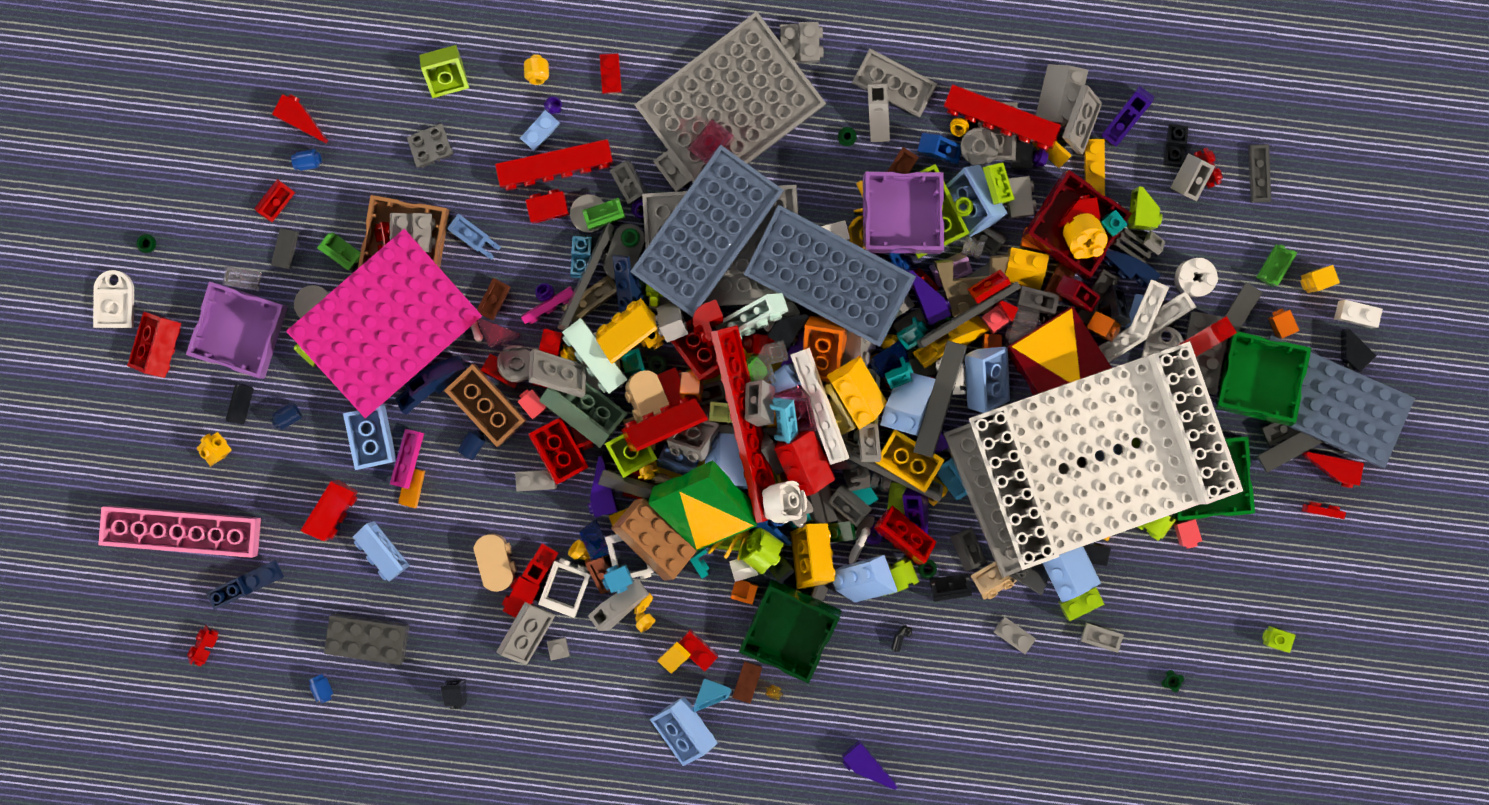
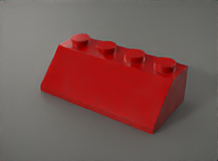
(663, 424)

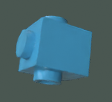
(617, 579)

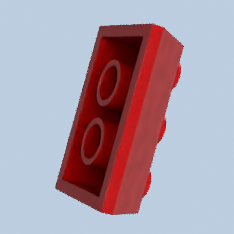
(154, 345)
(697, 354)
(558, 451)
(805, 462)
(330, 511)
(905, 535)

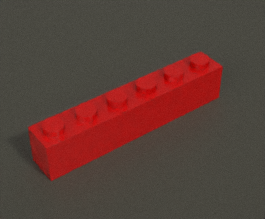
(1003, 117)
(554, 164)

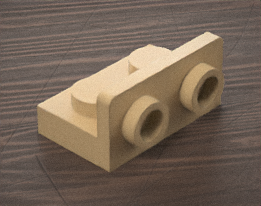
(991, 582)

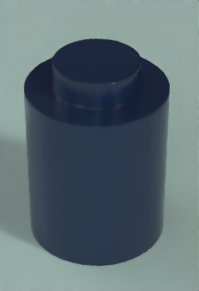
(286, 416)
(471, 445)

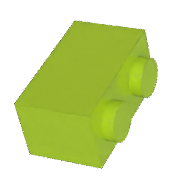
(1082, 604)

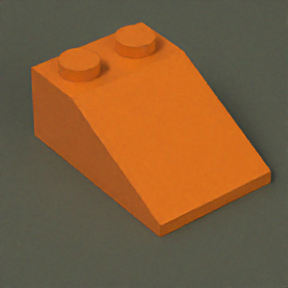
(826, 344)

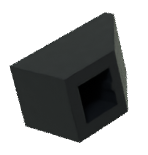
(787, 328)

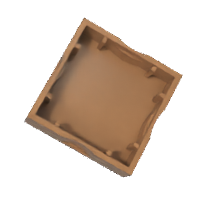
(380, 210)

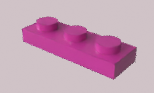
(547, 306)
(406, 458)

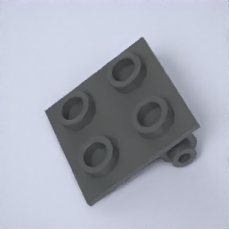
(430, 146)
(1033, 577)

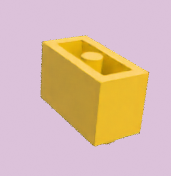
(1319, 279)

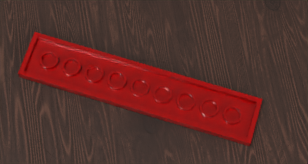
(749, 437)

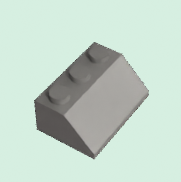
(1060, 92)

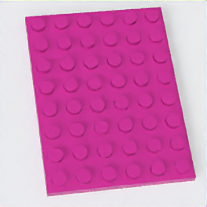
(384, 323)

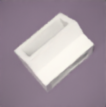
(741, 570)

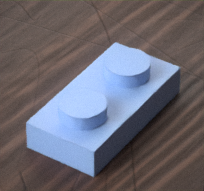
(540, 130)

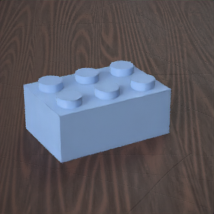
(370, 438)

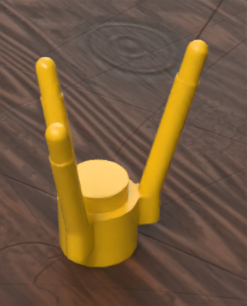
(744, 535)

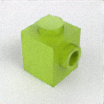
(1278, 639)

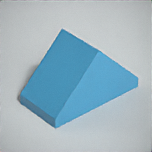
(710, 694)

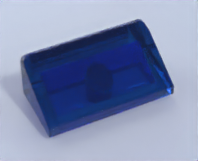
(889, 359)
(594, 540)

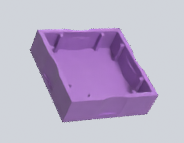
(903, 212)
(237, 330)

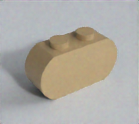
(645, 394)
(495, 562)

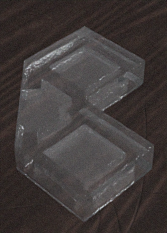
(769, 355)

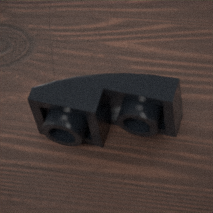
(1175, 145)
(1098, 553)

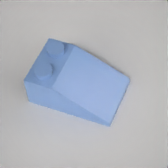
(908, 405)

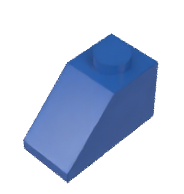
(939, 148)

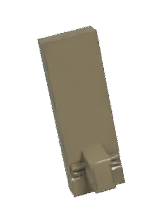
(594, 297)

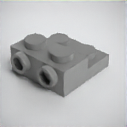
(802, 41)
(417, 225)
(695, 441)

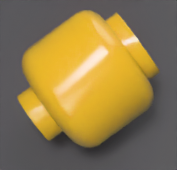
(536, 69)

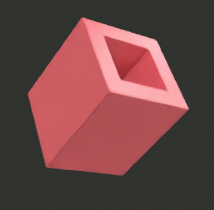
(995, 320)
(531, 404)
(1187, 533)

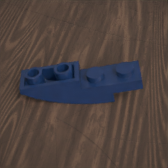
(1129, 266)
(432, 379)
(245, 584)

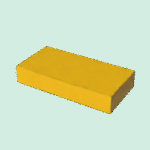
(674, 657)

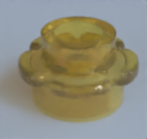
(774, 692)

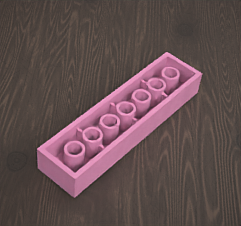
(179, 531)

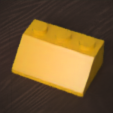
(626, 330)
(858, 391)
(899, 459)
(812, 555)

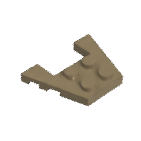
(956, 289)

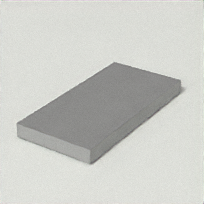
(905, 87)

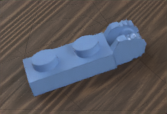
(471, 235)

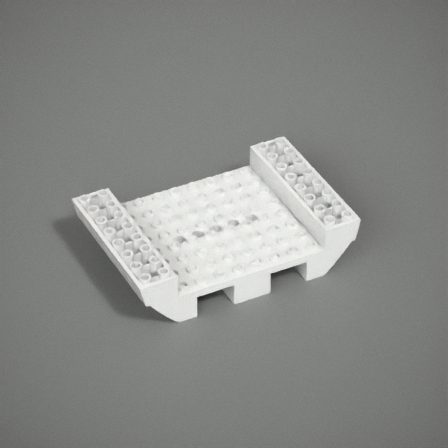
(1175, 468)

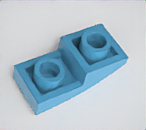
(580, 254)

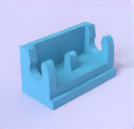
(785, 419)

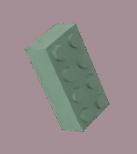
(592, 415)

